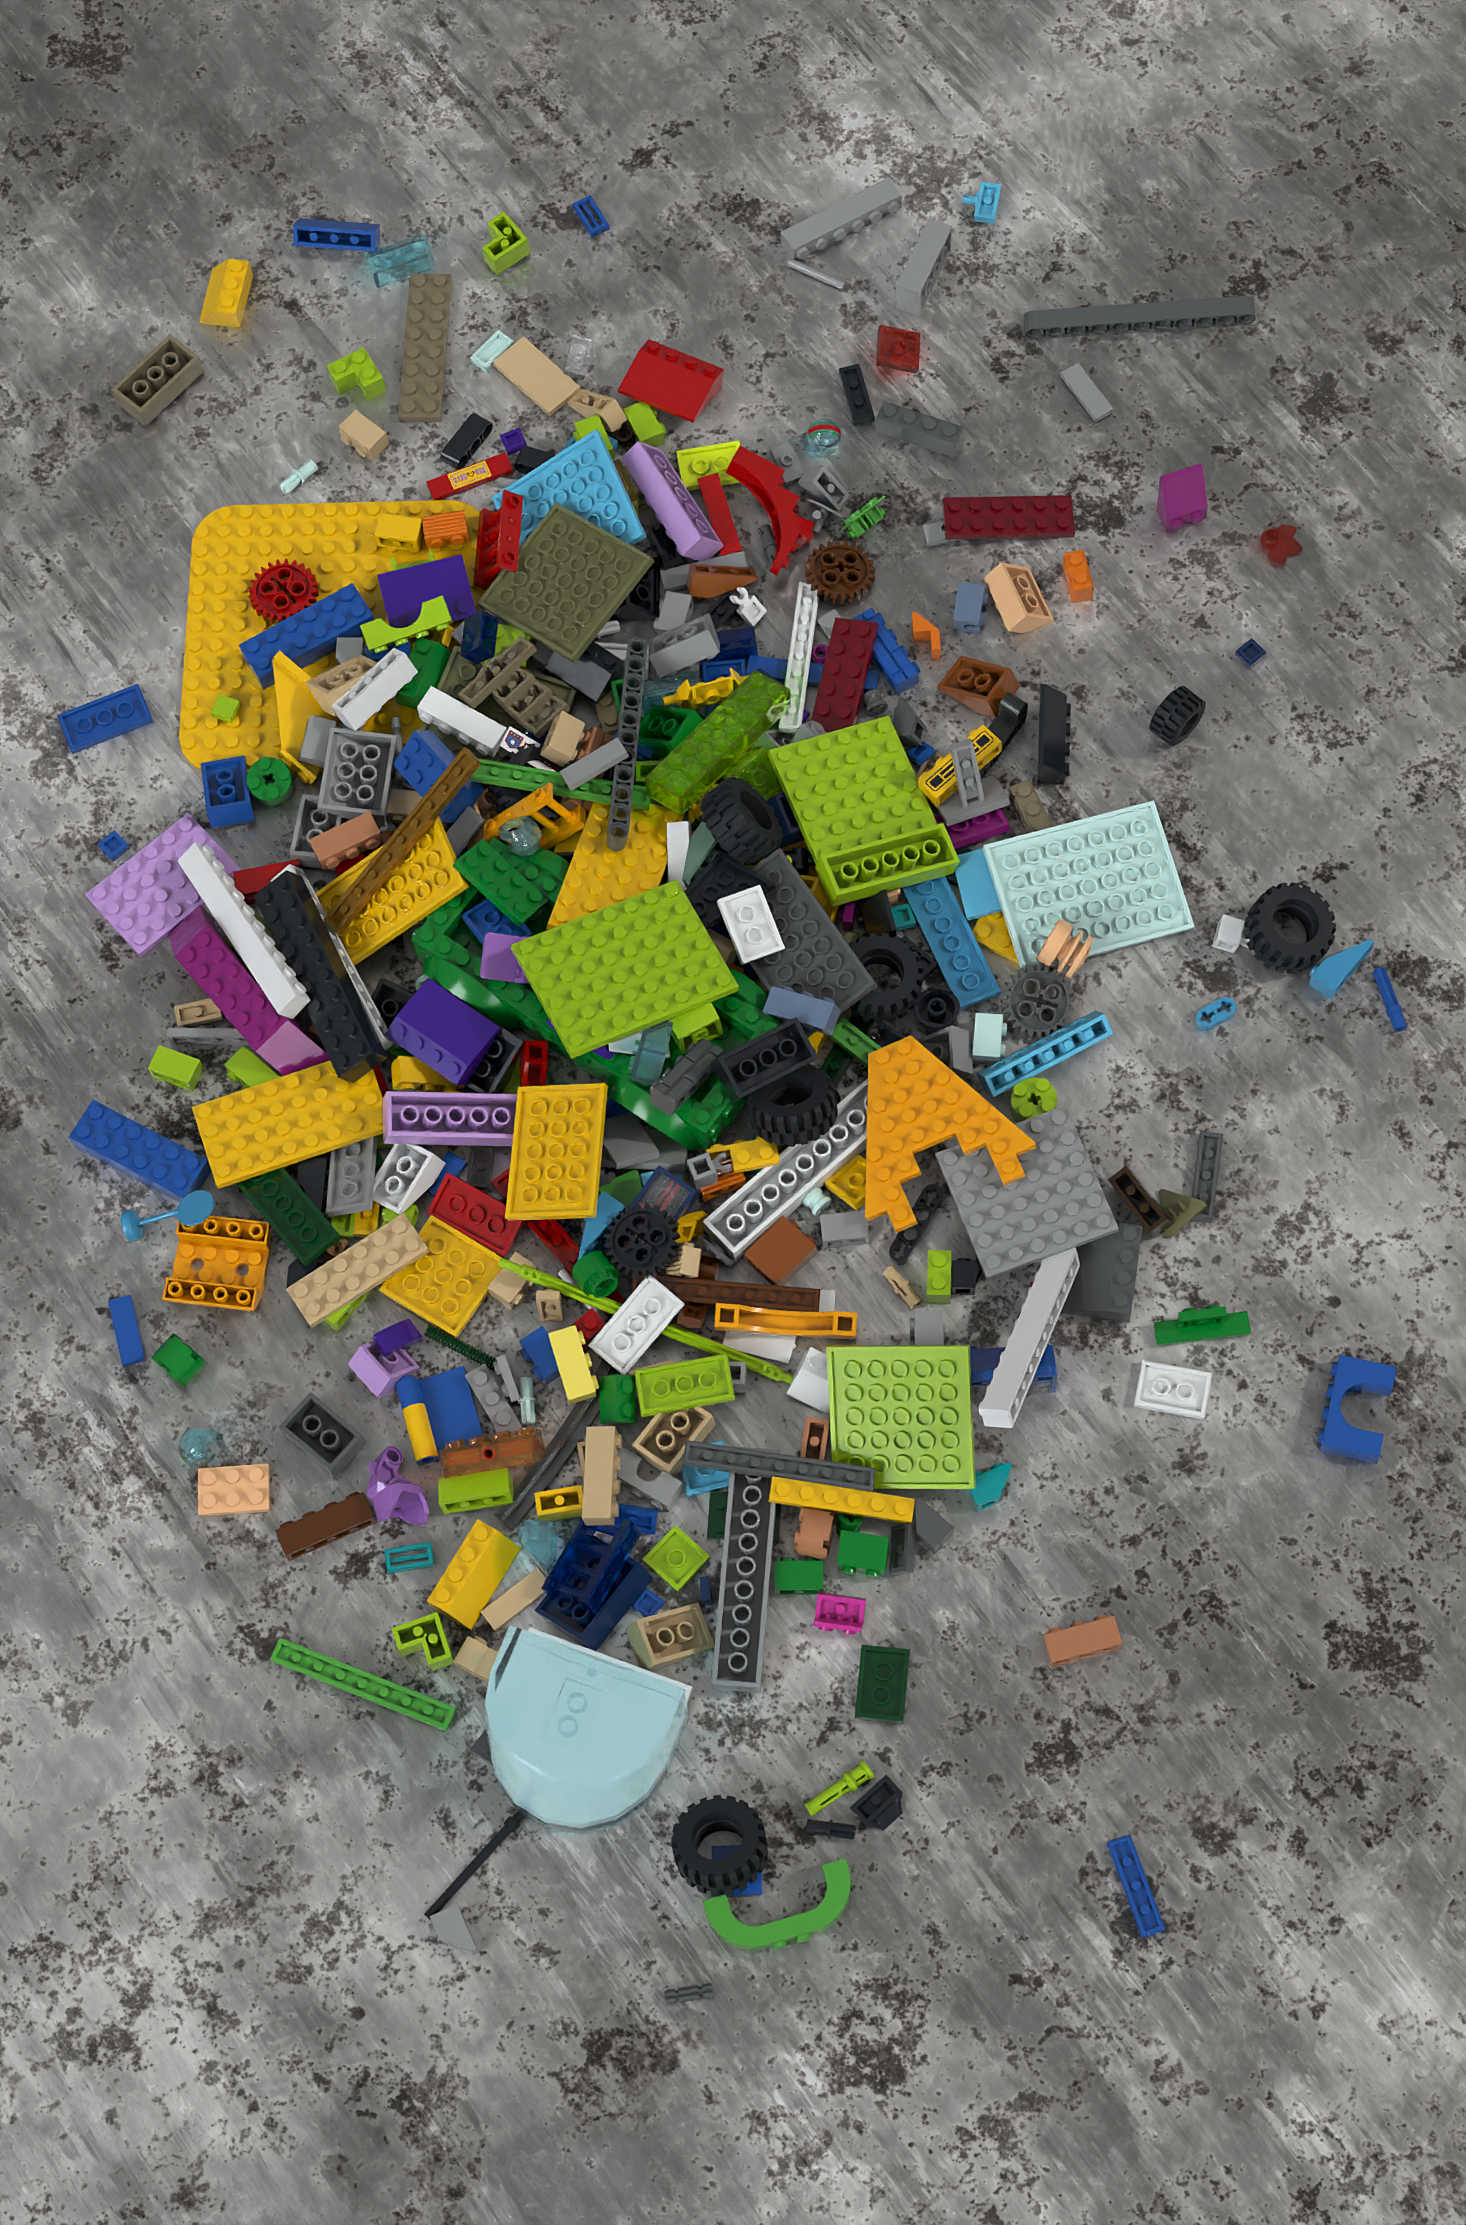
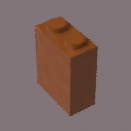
(781, 1252)

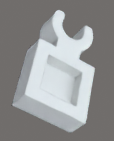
(750, 608)

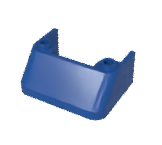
(986, 1360)

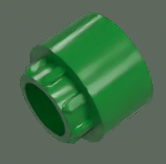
(596, 1274)

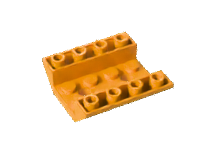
(223, 1247)

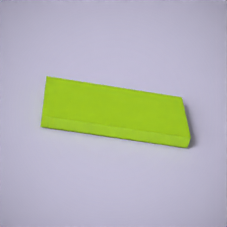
(684, 1385)

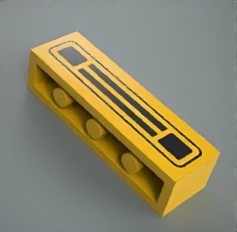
(941, 780)

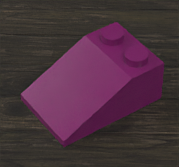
(1182, 498)

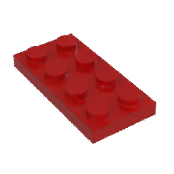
(474, 1214)

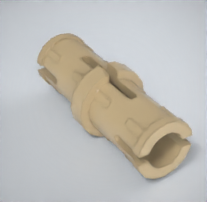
(902, 1287)

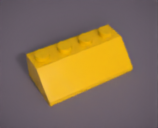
(473, 1575)

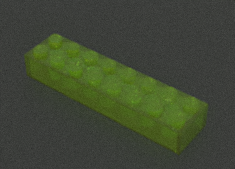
(717, 742)

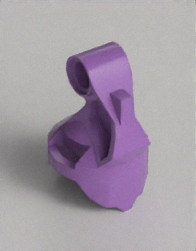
(392, 1491)

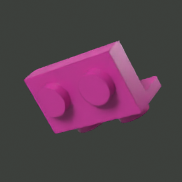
(840, 1613)

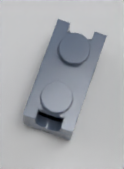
(969, 606)

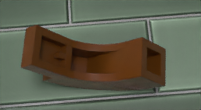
(695, 1314)

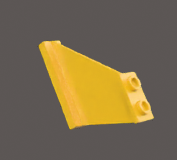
(294, 708)

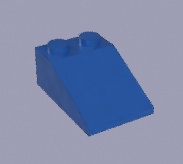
(227, 792)

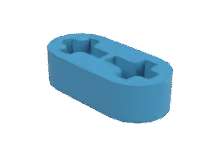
(1213, 1009)

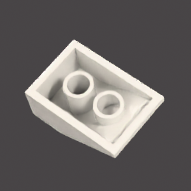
(405, 1176)

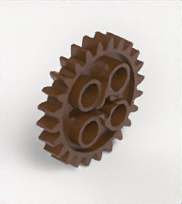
(840, 572)

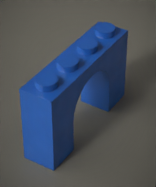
(1338, 1435)

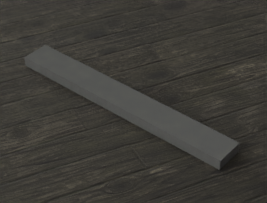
(777, 1465)

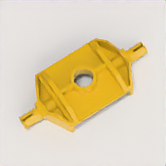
(703, 693)

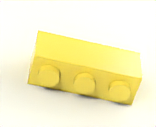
(573, 1364)

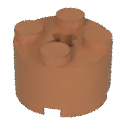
(814, 1533)

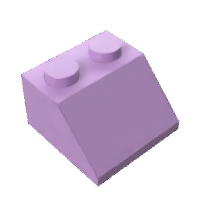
(381, 1372)

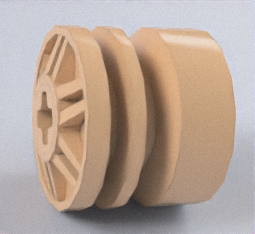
(1065, 948)

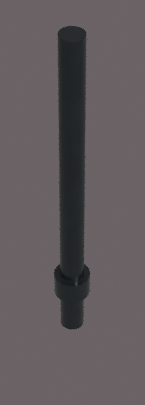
(511, 1824)

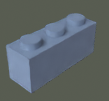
(811, 1012)

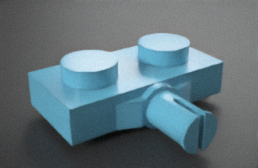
(985, 202)

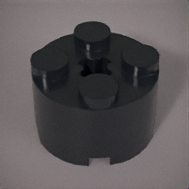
(936, 999)

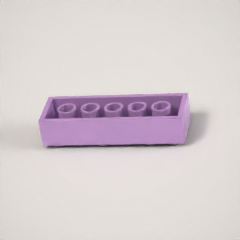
(671, 502)
(448, 1118)

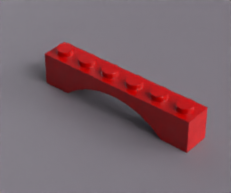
(533, 1063)

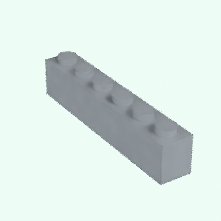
(841, 219)

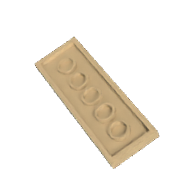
(357, 1270)

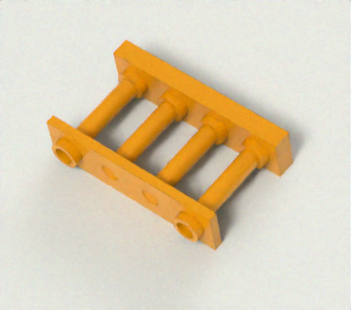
(554, 831)

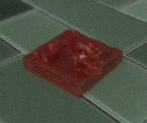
(898, 349)

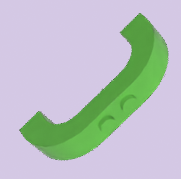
(785, 1930)

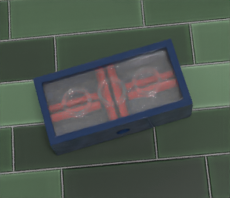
(668, 1194)

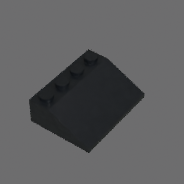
(497, 1064)

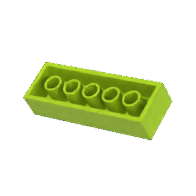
(887, 864)

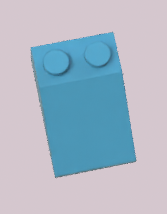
(596, 1228)

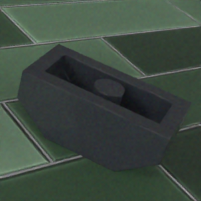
(879, 1805)

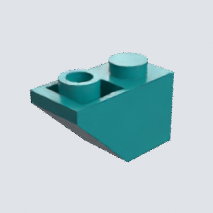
(990, 1486)

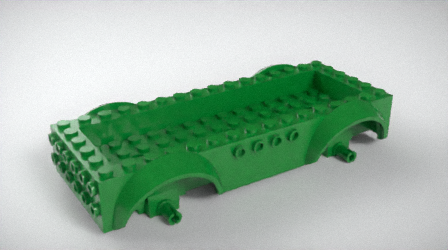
(453, 960)

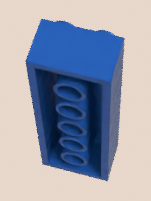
(308, 633)
(139, 1152)

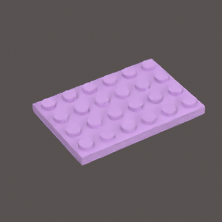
(151, 890)

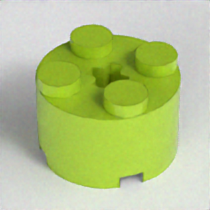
(1029, 1092)

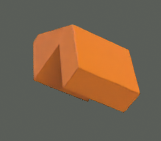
(926, 631)

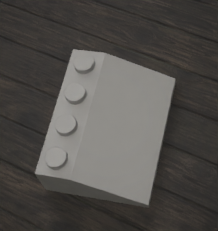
(358, 774)

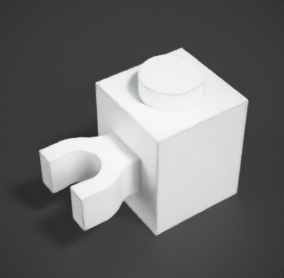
(1229, 934)

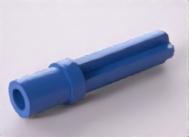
(1393, 1009)

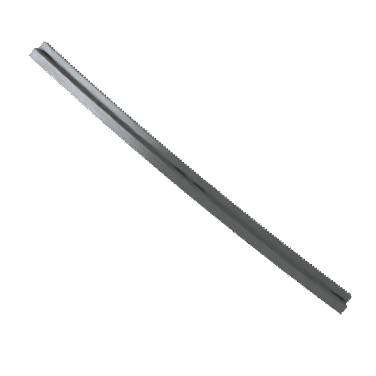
(558, 1450)

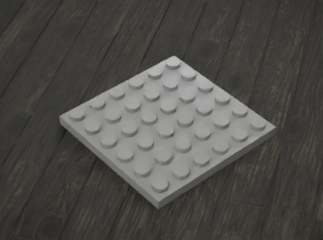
(1037, 1215)

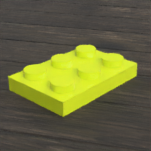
(706, 461)

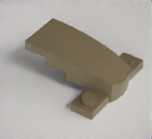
(515, 689)

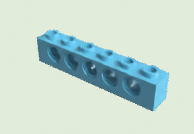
(1044, 1053)

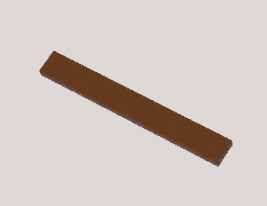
(739, 1293)

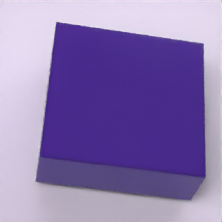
(513, 441)

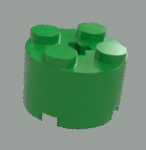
(272, 793)
(179, 1360)

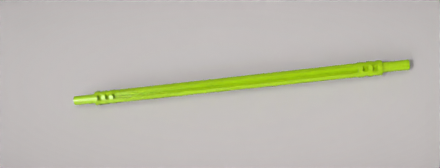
(672, 1331)

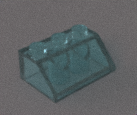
(400, 260)
(665, 686)

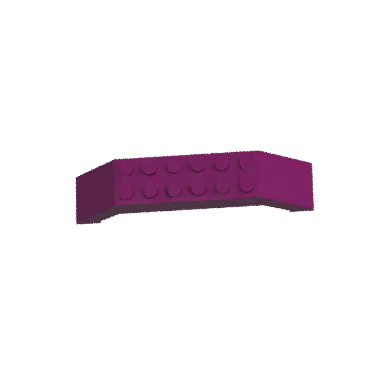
(240, 997)

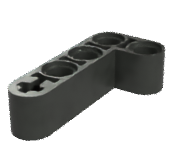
(1010, 718)

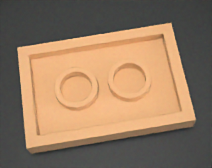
(233, 1490)

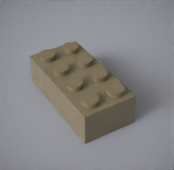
(157, 380)

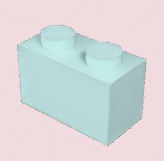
(987, 1038)

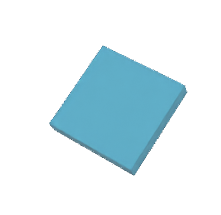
(702, 1480)

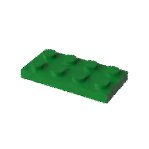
(500, 882)

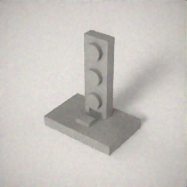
(974, 794)

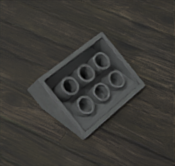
(1106, 1276)

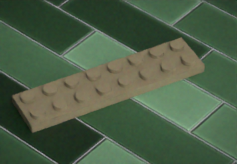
(425, 348)

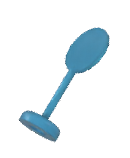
(190, 1212)

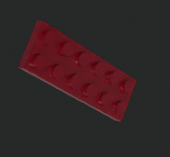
(1008, 517)
(844, 673)

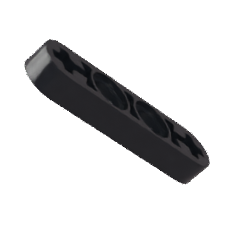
(920, 1228)

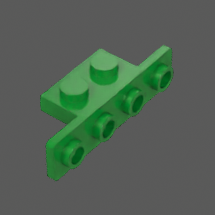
(1202, 1325)

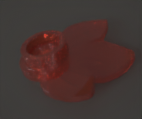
(1283, 544)

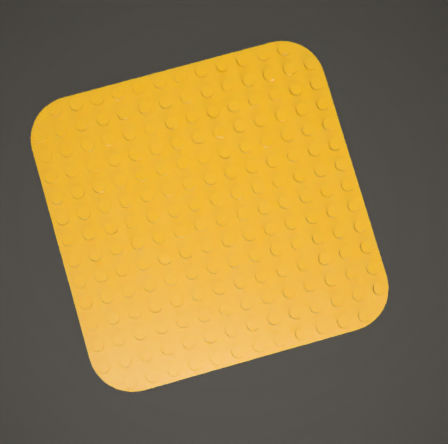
(226, 554)

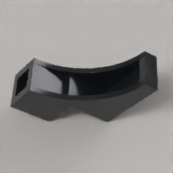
(965, 1276)

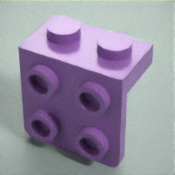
(498, 959)

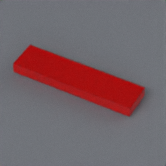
(719, 513)

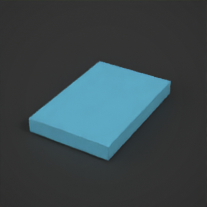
(976, 885)

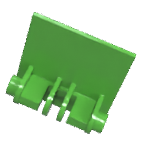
(859, 521)

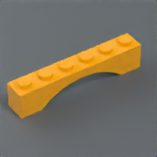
(789, 1323)

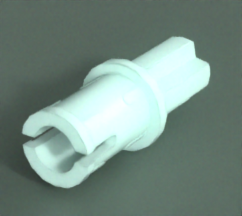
(298, 476)
(526, 1400)

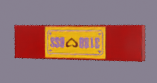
(469, 477)

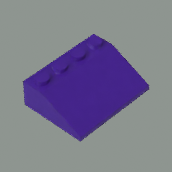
(411, 586)
(443, 1032)

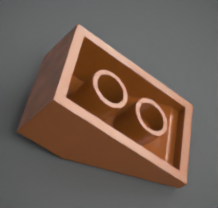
(978, 684)

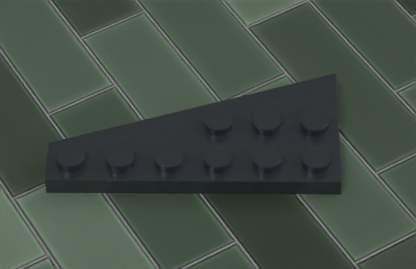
(718, 880)

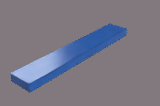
(778, 667)

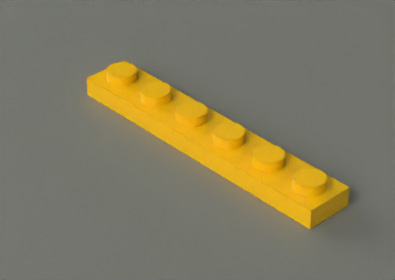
(841, 1500)

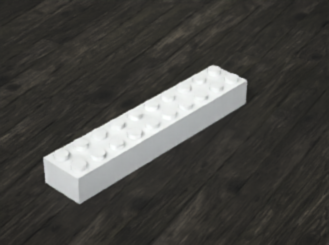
(781, 1188)

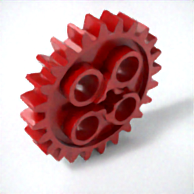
(268, 603)

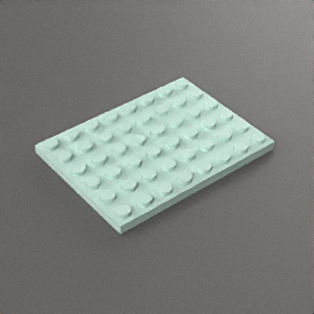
(1096, 873)

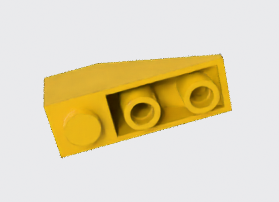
(413, 1075)

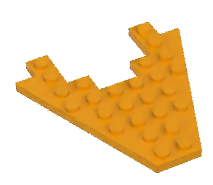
(919, 1104)

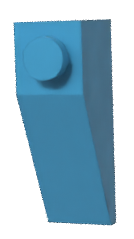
(1337, 969)

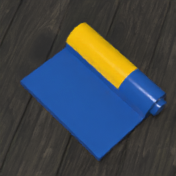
(437, 1412)

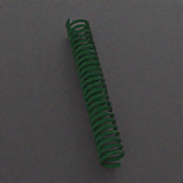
(447, 1337)

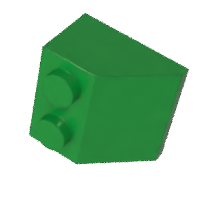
(863, 1554)

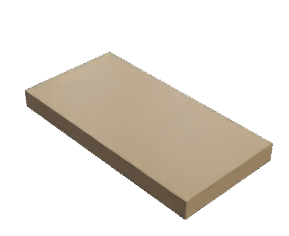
(536, 376)

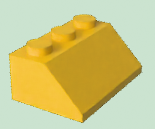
(227, 293)

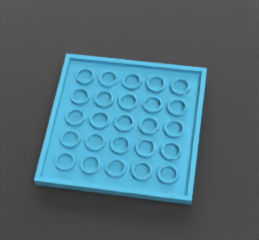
(582, 482)

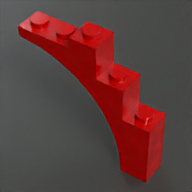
(766, 483)

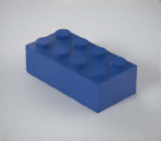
(424, 761)

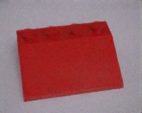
(672, 381)

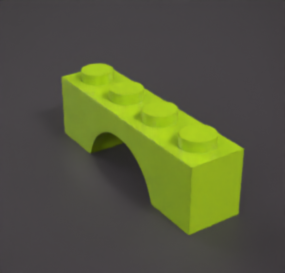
(432, 616)

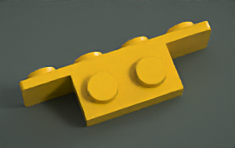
(748, 1154)

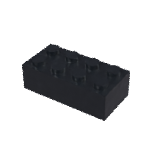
(764, 1060)

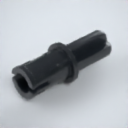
(830, 1829)

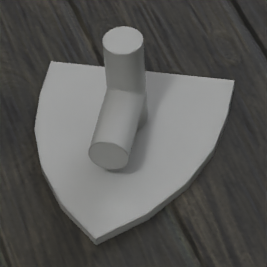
(821, 515)

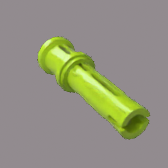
(849, 1781)

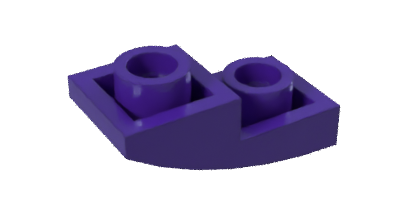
(396, 1337)

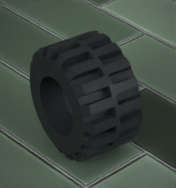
(1177, 716)

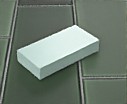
(490, 350)

